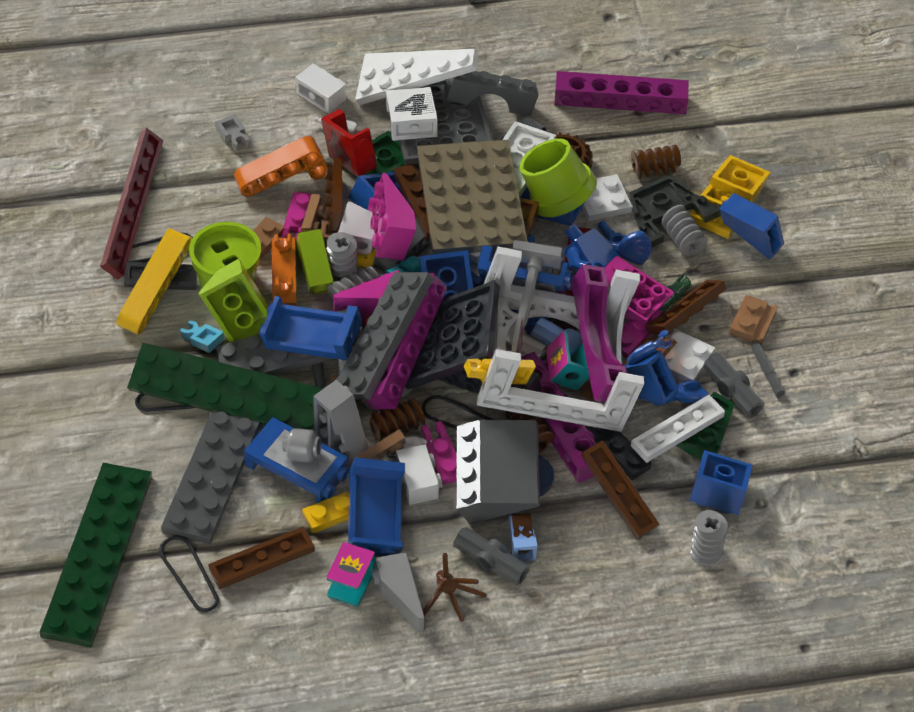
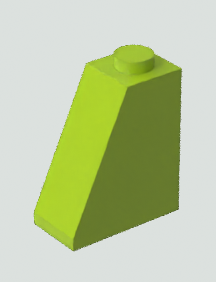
(313, 261)

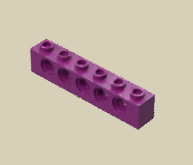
(621, 92)
(399, 369)
(569, 437)

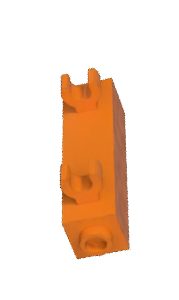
(284, 269)

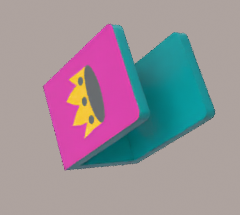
(561, 364)
(350, 574)

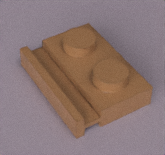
(753, 319)

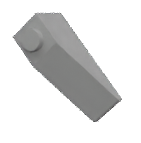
(398, 587)

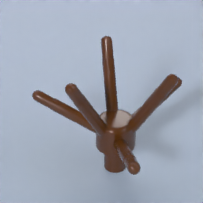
(448, 584)

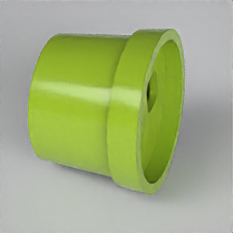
(556, 177)
(221, 244)

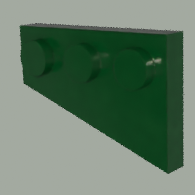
(711, 436)

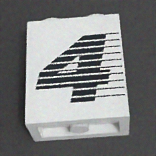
(411, 113)

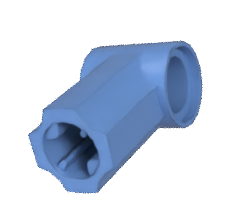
(548, 332)

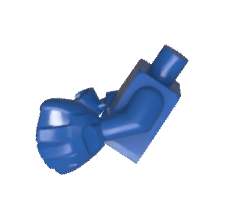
(598, 251)
(659, 383)

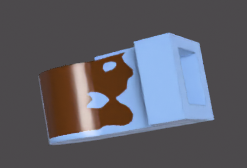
(522, 536)

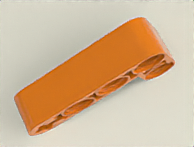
(280, 165)

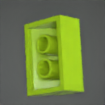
(235, 302)

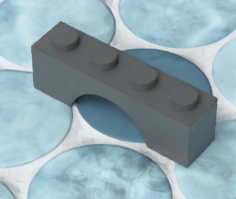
(518, 93)

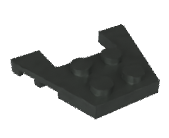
(656, 198)

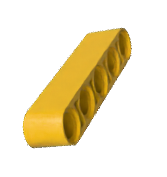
(154, 281)

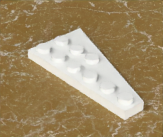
(410, 70)

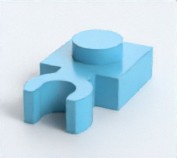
(204, 338)

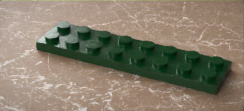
(222, 387)
(96, 555)

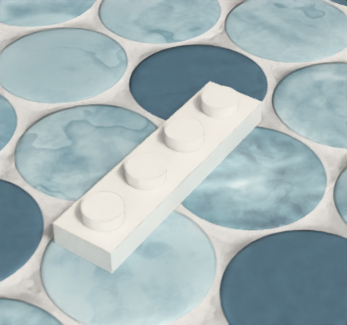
(677, 428)

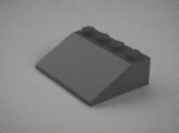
(497, 468)

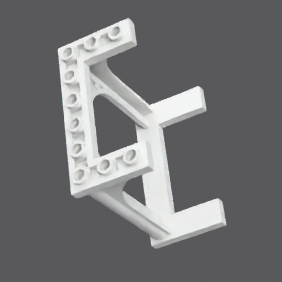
(496, 387)

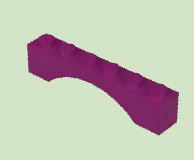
(590, 299)

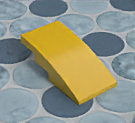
(731, 177)

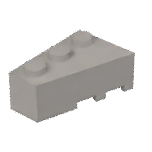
(339, 421)

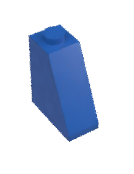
(753, 224)

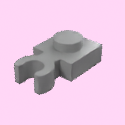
(232, 129)

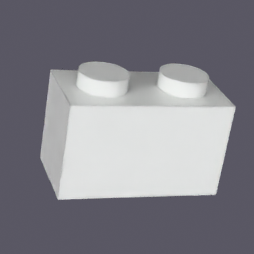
(320, 88)
(419, 478)

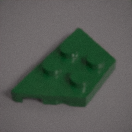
(387, 154)

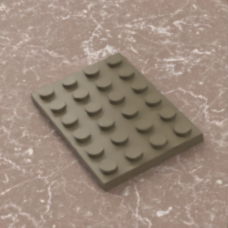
(470, 196)

